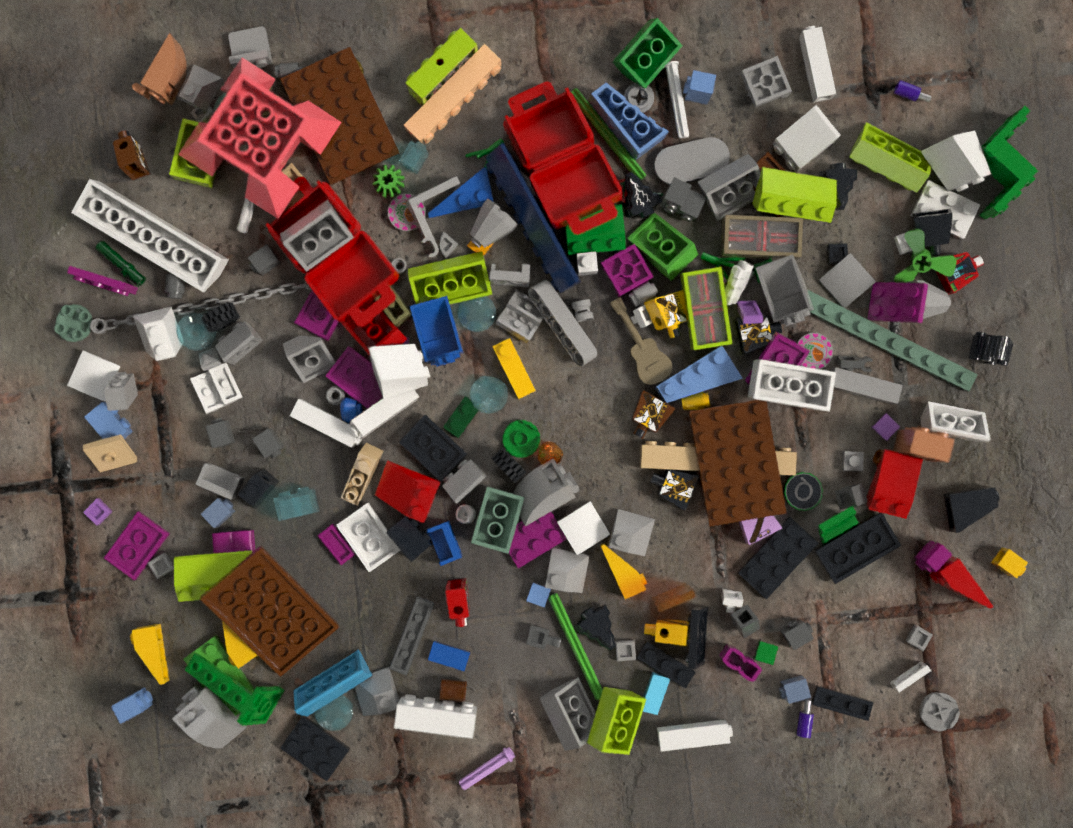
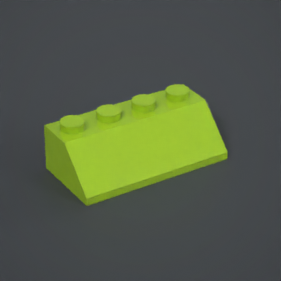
(891, 158)
(796, 195)
(456, 278)
(200, 572)

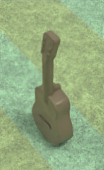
(651, 363)

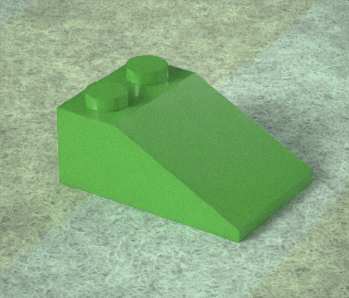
(663, 246)

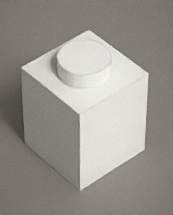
(586, 263)

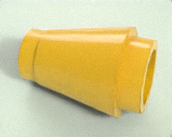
(696, 401)

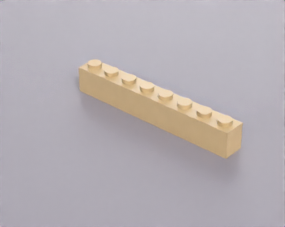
(685, 457)

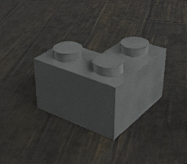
(683, 200)

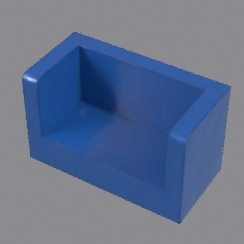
(445, 543)

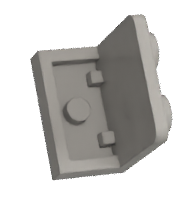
(251, 45)

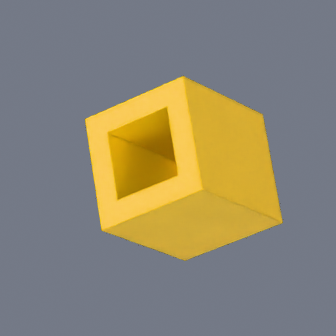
(1009, 563)

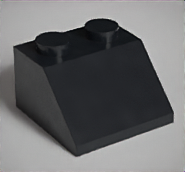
(409, 537)

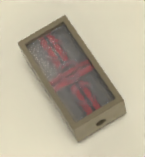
(761, 237)

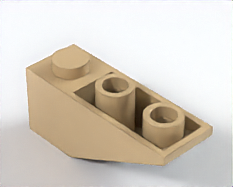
(361, 473)

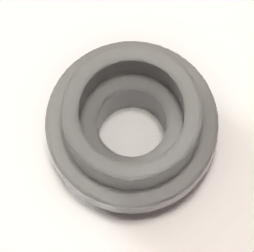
(329, 393)

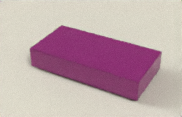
(336, 544)

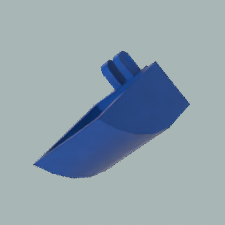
(437, 331)

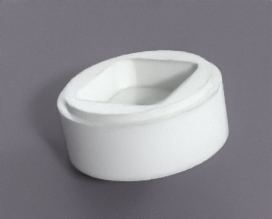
(465, 514)

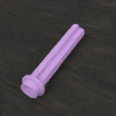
(487, 768)

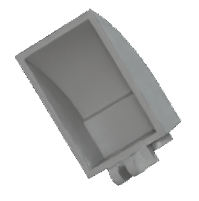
(785, 291)
(545, 490)
(207, 718)

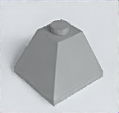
(199, 88)
(308, 356)
(631, 533)
(566, 571)
(377, 693)

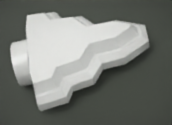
(738, 281)

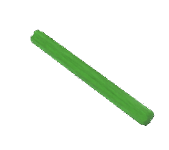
(608, 135)
(576, 645)

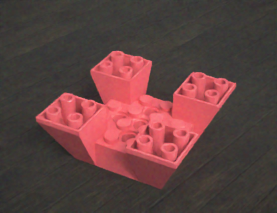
(221, 139)

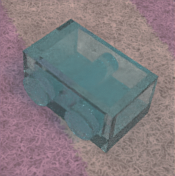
(296, 504)

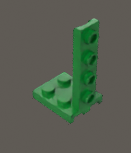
(254, 706)

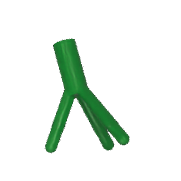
(481, 153)
(717, 261)

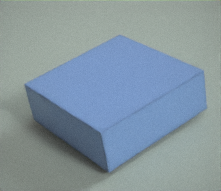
(538, 594)

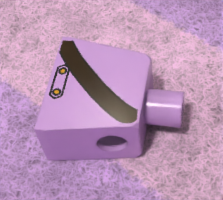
(757, 529)

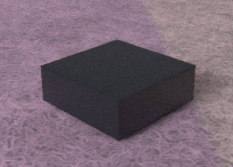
(836, 252)

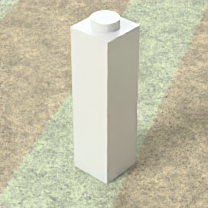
(817, 64)
(381, 413)
(324, 422)
(694, 735)

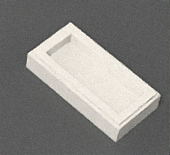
(910, 676)

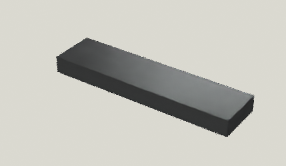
(411, 635)

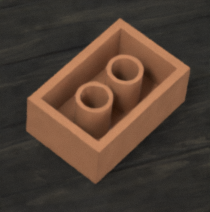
(925, 445)

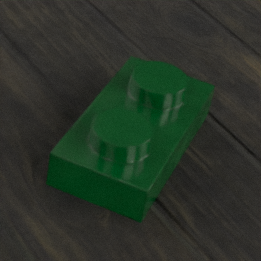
(461, 417)

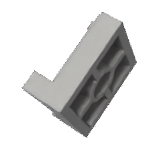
(766, 82)
(510, 278)

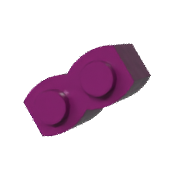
(233, 541)
(932, 556)
(737, 661)

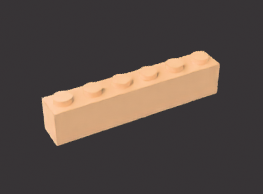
(453, 95)

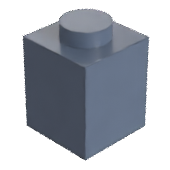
(218, 512)
(794, 689)

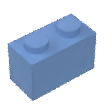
(699, 87)
(108, 422)
(132, 705)

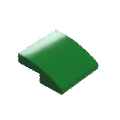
(837, 525)

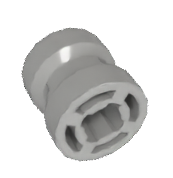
(580, 306)

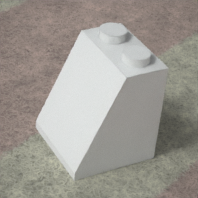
(805, 139)
(958, 161)
(159, 333)
(398, 369)

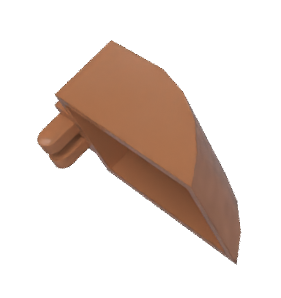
(165, 73)

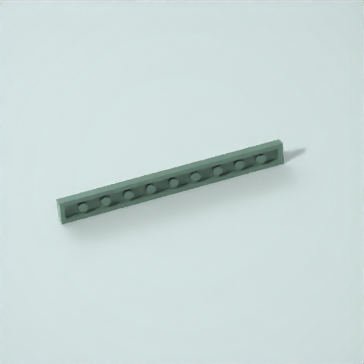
(892, 343)

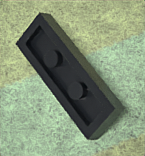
(665, 664)
(842, 703)

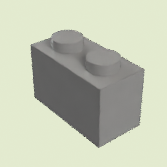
(120, 391)

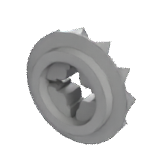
(646, 93)

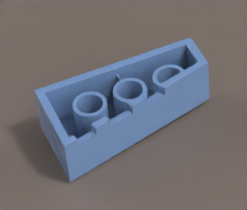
(627, 123)
(706, 373)

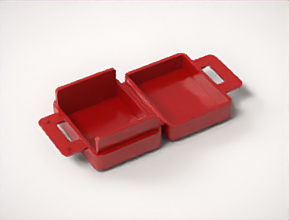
(561, 158)
(352, 273)

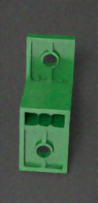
(1007, 164)

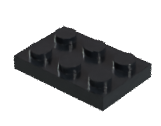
(433, 447)
(697, 637)
(315, 748)

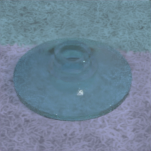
(191, 323)

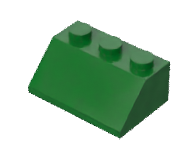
(647, 53)
(605, 237)

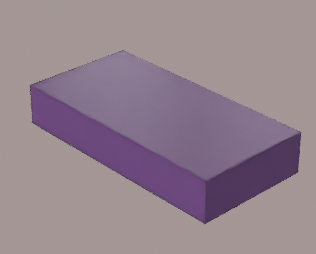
(749, 312)

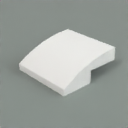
(92, 375)
(216, 388)
(583, 528)

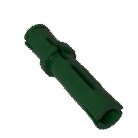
(127, 269)

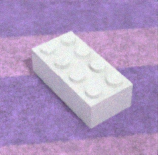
(791, 385)
(436, 716)

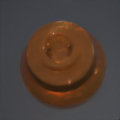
(548, 451)

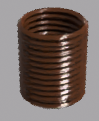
(453, 690)

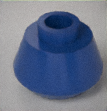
(350, 409)

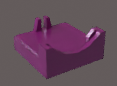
(626, 270)

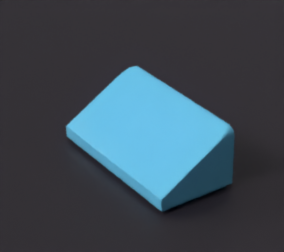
(655, 692)

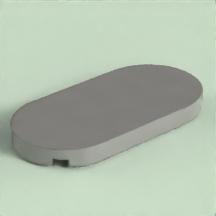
(691, 160)

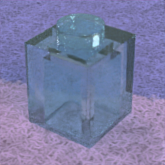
(414, 156)

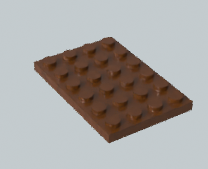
(342, 91)
(737, 462)
(269, 611)

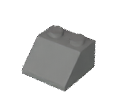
(238, 343)
(463, 480)

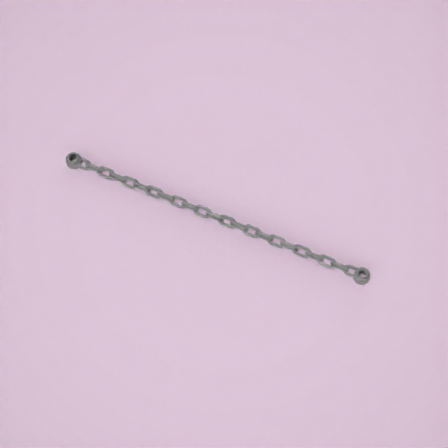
(94, 324)

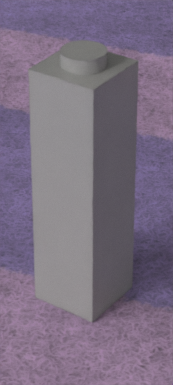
(866, 386)

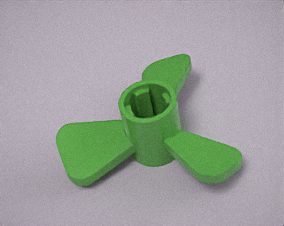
(941, 264)

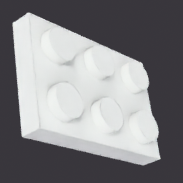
(937, 198)
(368, 537)

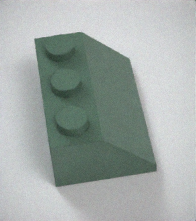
(497, 519)

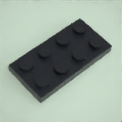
(857, 548)
(777, 558)

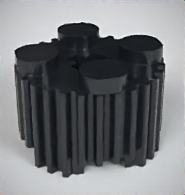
(991, 349)

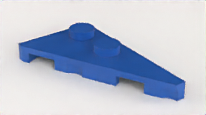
(468, 196)

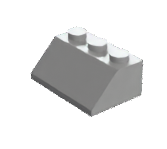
(729, 187)
(316, 236)
(570, 713)

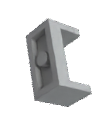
(220, 481)

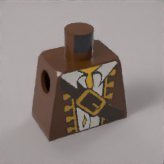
(130, 156)
(650, 414)

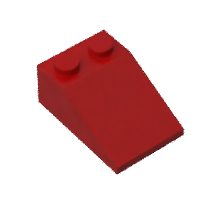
(377, 332)
(894, 484)
(407, 491)
(959, 580)

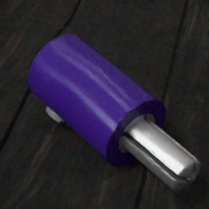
(910, 91)
(805, 721)

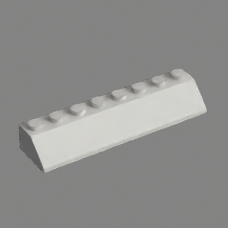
(149, 235)

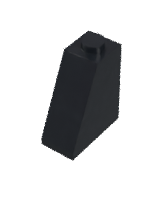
(969, 506)

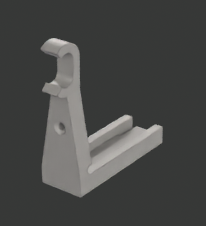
(417, 213)

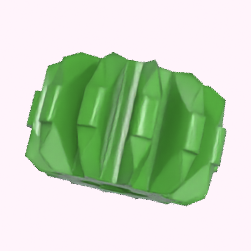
(392, 186)

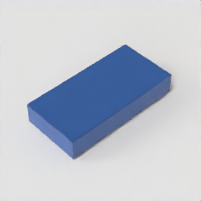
(449, 655)

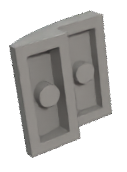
(847, 280)
(520, 317)

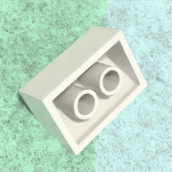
(956, 422)

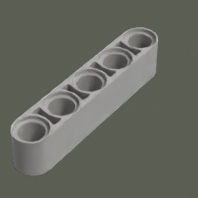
(562, 323)

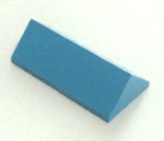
(331, 684)

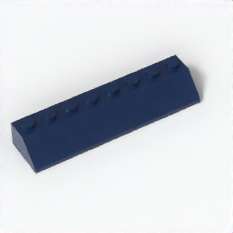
(533, 219)

